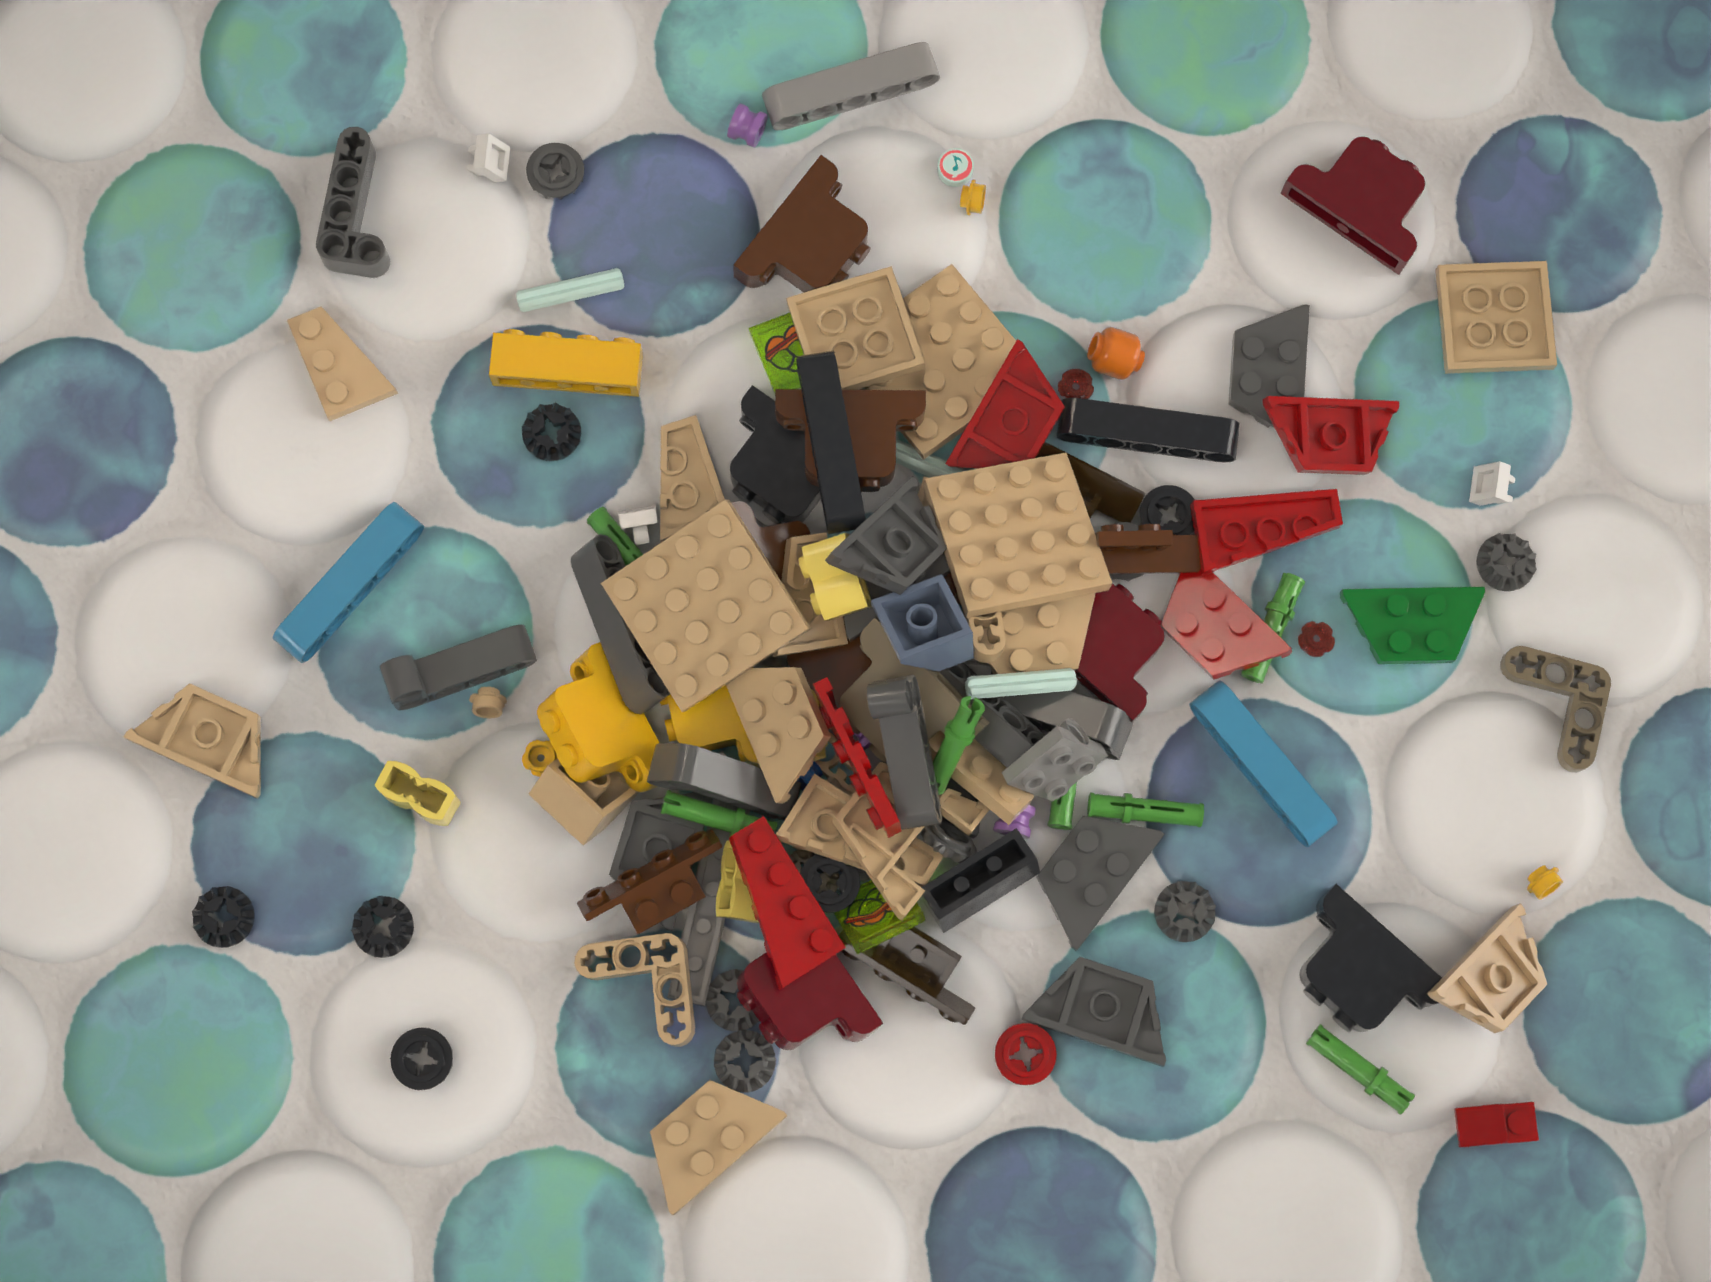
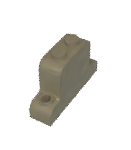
(937, 694)

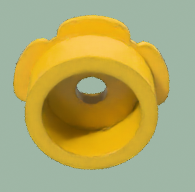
(973, 197)
(532, 752)
(1544, 881)

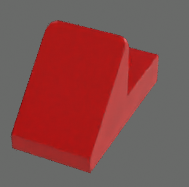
(1496, 1124)

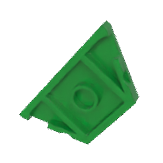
(1414, 622)

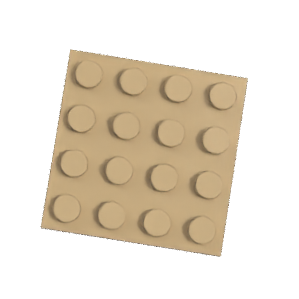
(961, 355)
(1016, 535)
(705, 605)

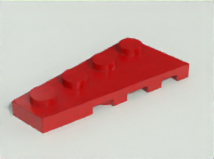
(1258, 524)
(847, 749)
(788, 914)

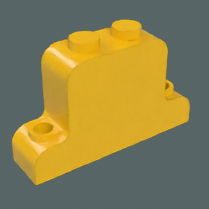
(710, 725)
(595, 728)

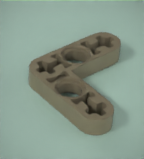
(1579, 698)

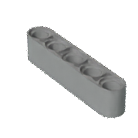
(850, 86)

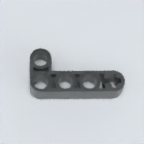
(352, 200)
(456, 668)
(1100, 720)
(907, 750)
(717, 776)

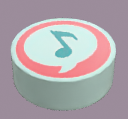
(955, 167)

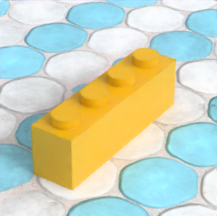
(566, 363)

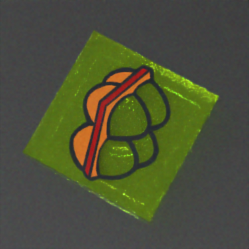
(777, 349)
(872, 921)

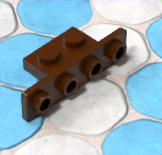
(1147, 550)
(657, 887)

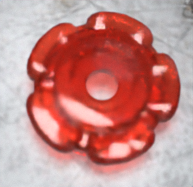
(1079, 377)
(1313, 648)

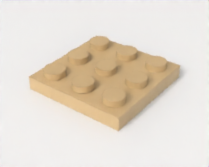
(1496, 317)
(862, 324)

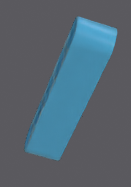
(348, 582)
(1263, 763)

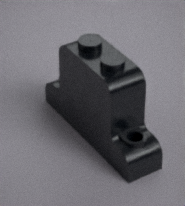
(772, 464)
(1362, 966)

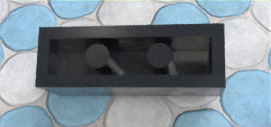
(980, 880)

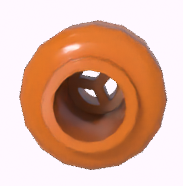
(1115, 353)

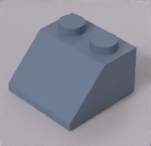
(926, 625)

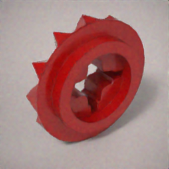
(1034, 1038)

